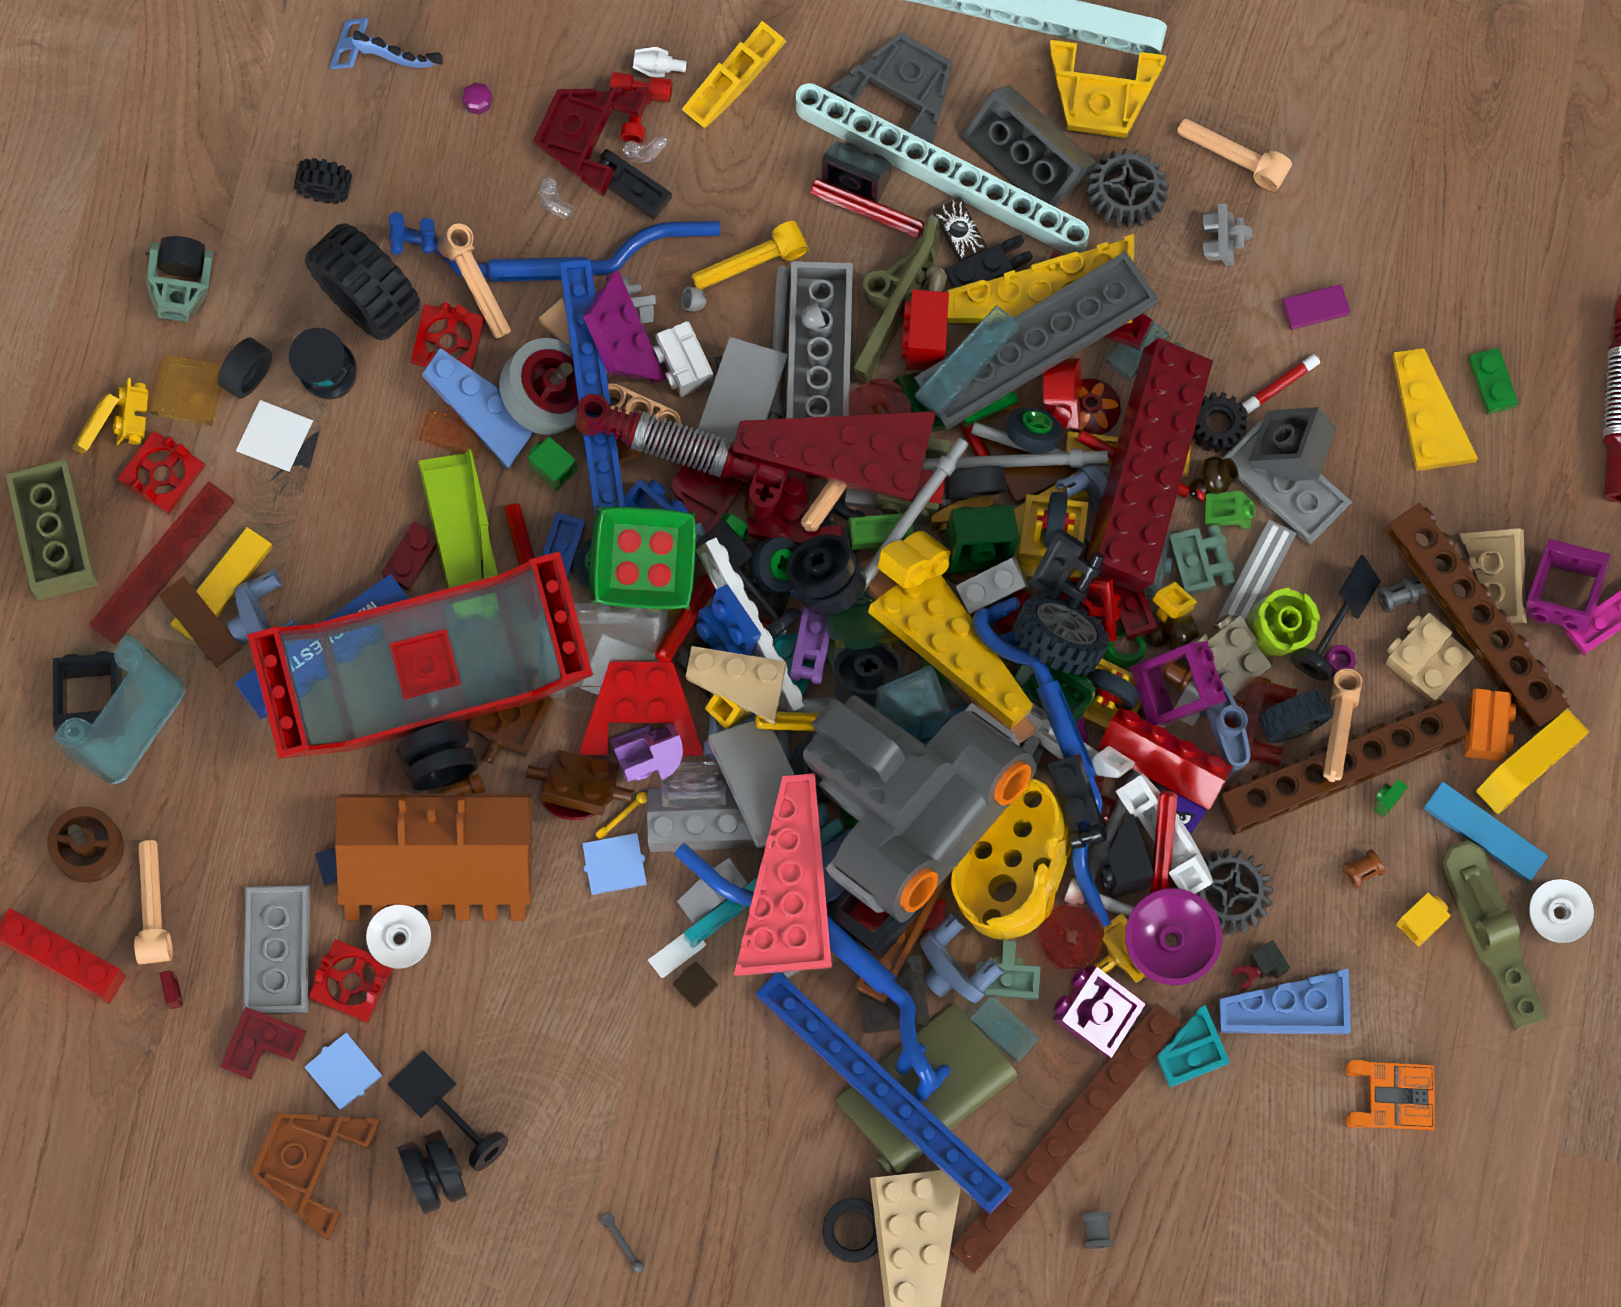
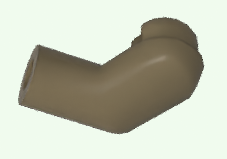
(937, 278)

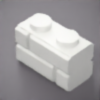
(683, 359)

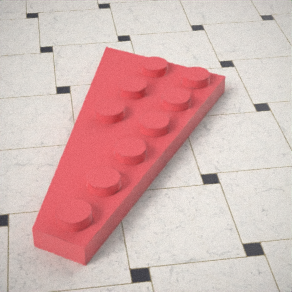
(788, 905)

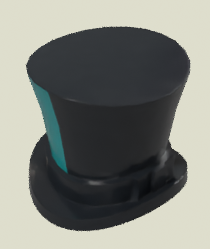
(323, 363)

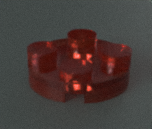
(879, 392)
(1089, 939)

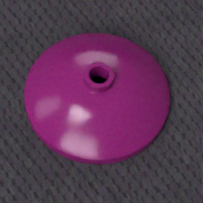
(1176, 914)

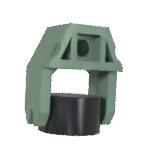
(180, 258)

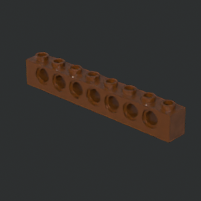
(1459, 609)
(1448, 731)

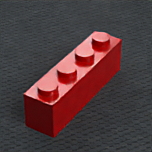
(1166, 758)
(60, 956)

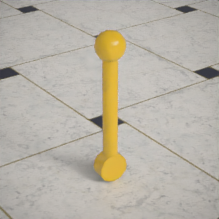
(641, 798)

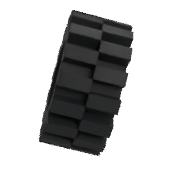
(322, 181)
(1232, 434)

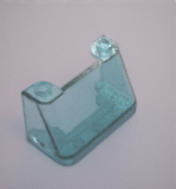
(129, 719)

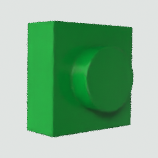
(1389, 796)

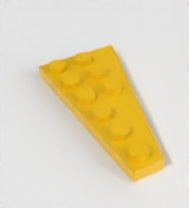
(1028, 287)
(943, 634)

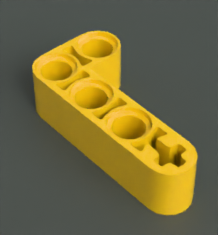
(1532, 761)

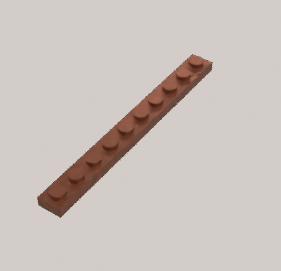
(1067, 1136)

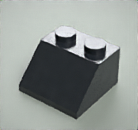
(856, 170)
(1127, 863)

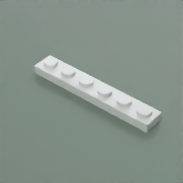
(716, 562)

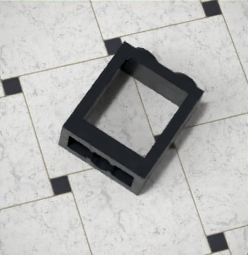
(78, 666)
(878, 942)

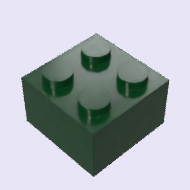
(980, 537)

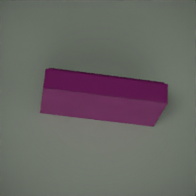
(1316, 307)

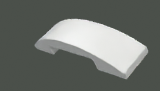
(1106, 763)
(1188, 865)

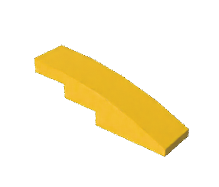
(734, 75)

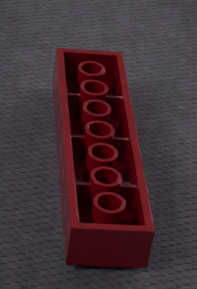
(1149, 463)

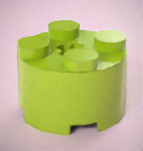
(1299, 615)

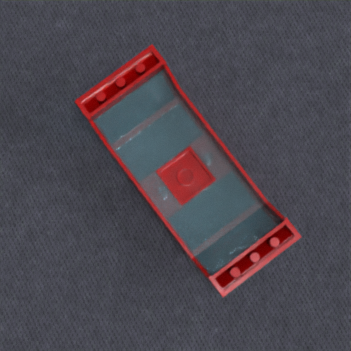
(421, 661)

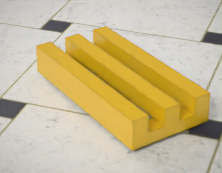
(94, 423)

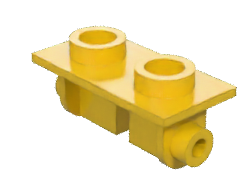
(127, 424)

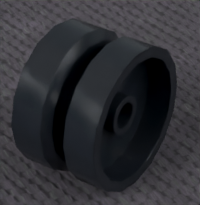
(826, 574)
(865, 670)
(438, 755)
(430, 1172)

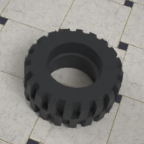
(362, 281)

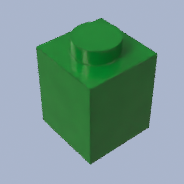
(552, 463)

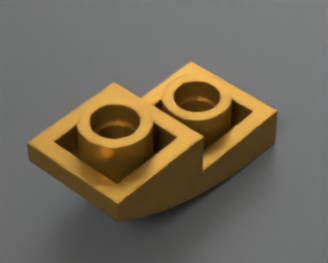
(940, 519)

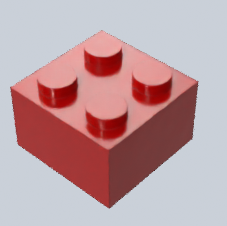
(925, 329)

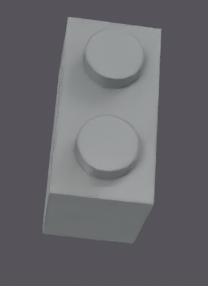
(992, 585)

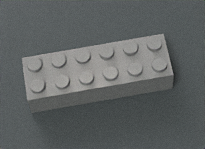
(820, 356)

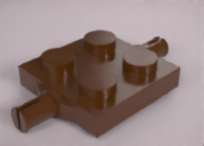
(511, 727)
(580, 782)

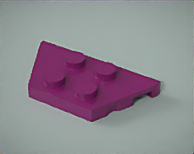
(620, 333)

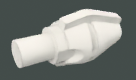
(656, 62)

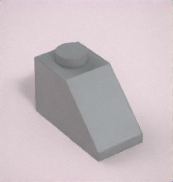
(702, 899)

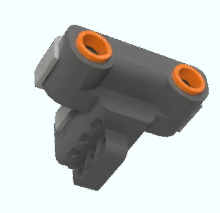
(912, 800)

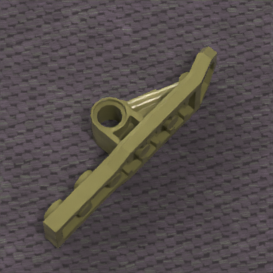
(898, 282)
(1492, 930)

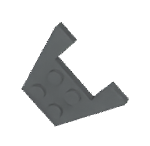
(907, 72)

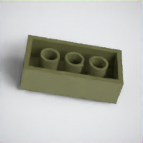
(52, 529)

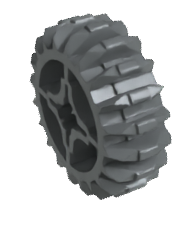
(1150, 183)
(1241, 893)

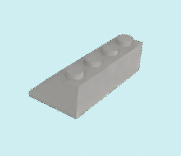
(696, 826)

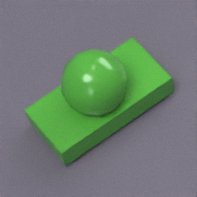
(872, 531)

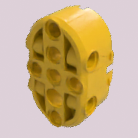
(978, 879)

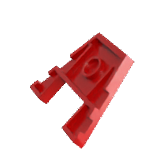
(640, 694)

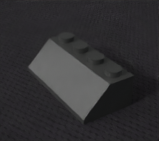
(1028, 147)

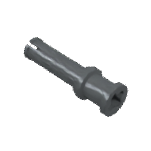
(1405, 591)

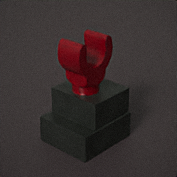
(1265, 961)

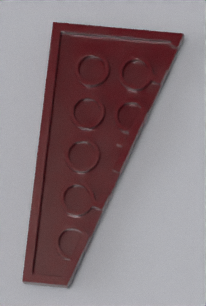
(857, 450)

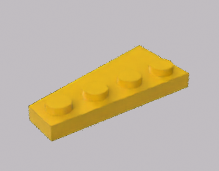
(1430, 419)

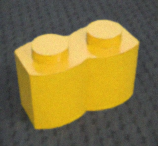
(914, 559)

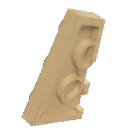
(1500, 566)
(741, 678)

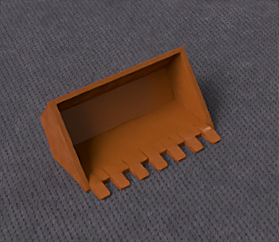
(434, 852)

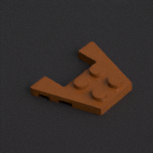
(296, 1157)

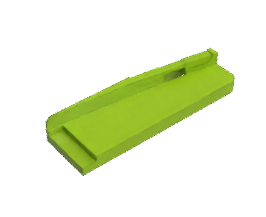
(458, 518)

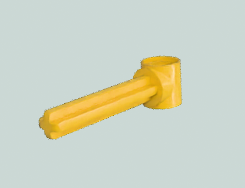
(786, 243)

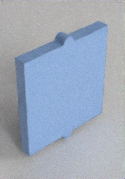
(614, 864)
(343, 1071)

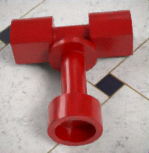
(659, 88)

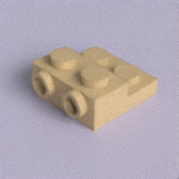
(1428, 657)

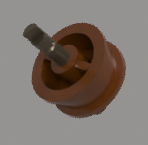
(85, 844)

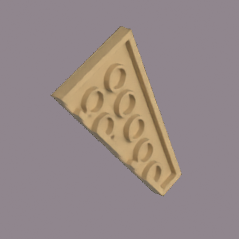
(914, 1235)

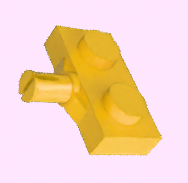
(1116, 948)

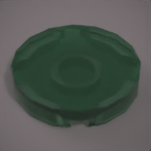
(856, 626)

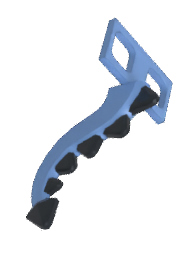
(377, 46)

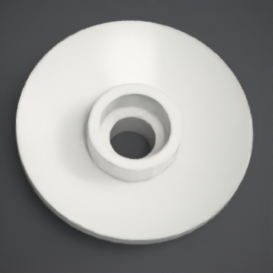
(1571, 900)
(395, 921)

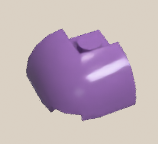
(648, 750)

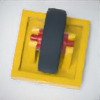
(1045, 517)
(1113, 690)

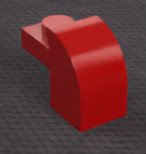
(1061, 392)

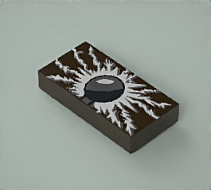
(960, 229)

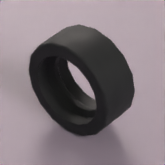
(244, 367)
(976, 482)
(833, 1245)

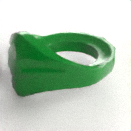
(1122, 659)

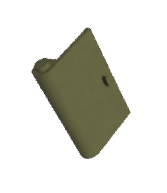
(974, 1078)

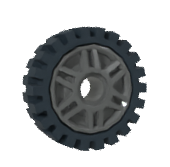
(1060, 635)

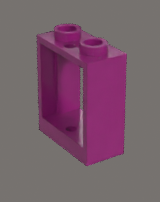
(1576, 560)
(1154, 691)

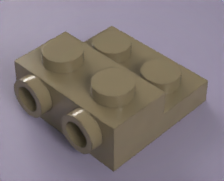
(1235, 652)

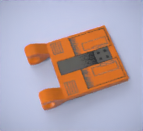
(1398, 1096)

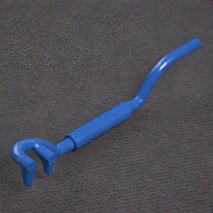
(544, 268)
(1061, 724)

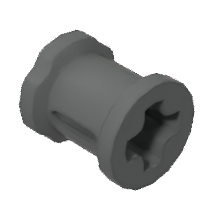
(1097, 1230)

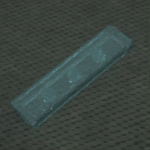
(967, 361)

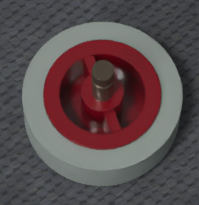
(541, 386)

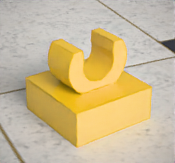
(1173, 602)

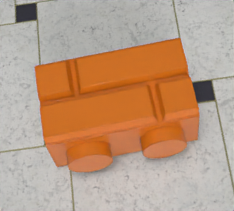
(1489, 725)

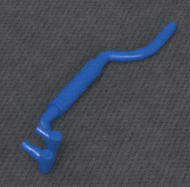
(861, 963)

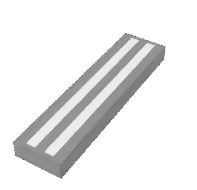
(1259, 570)

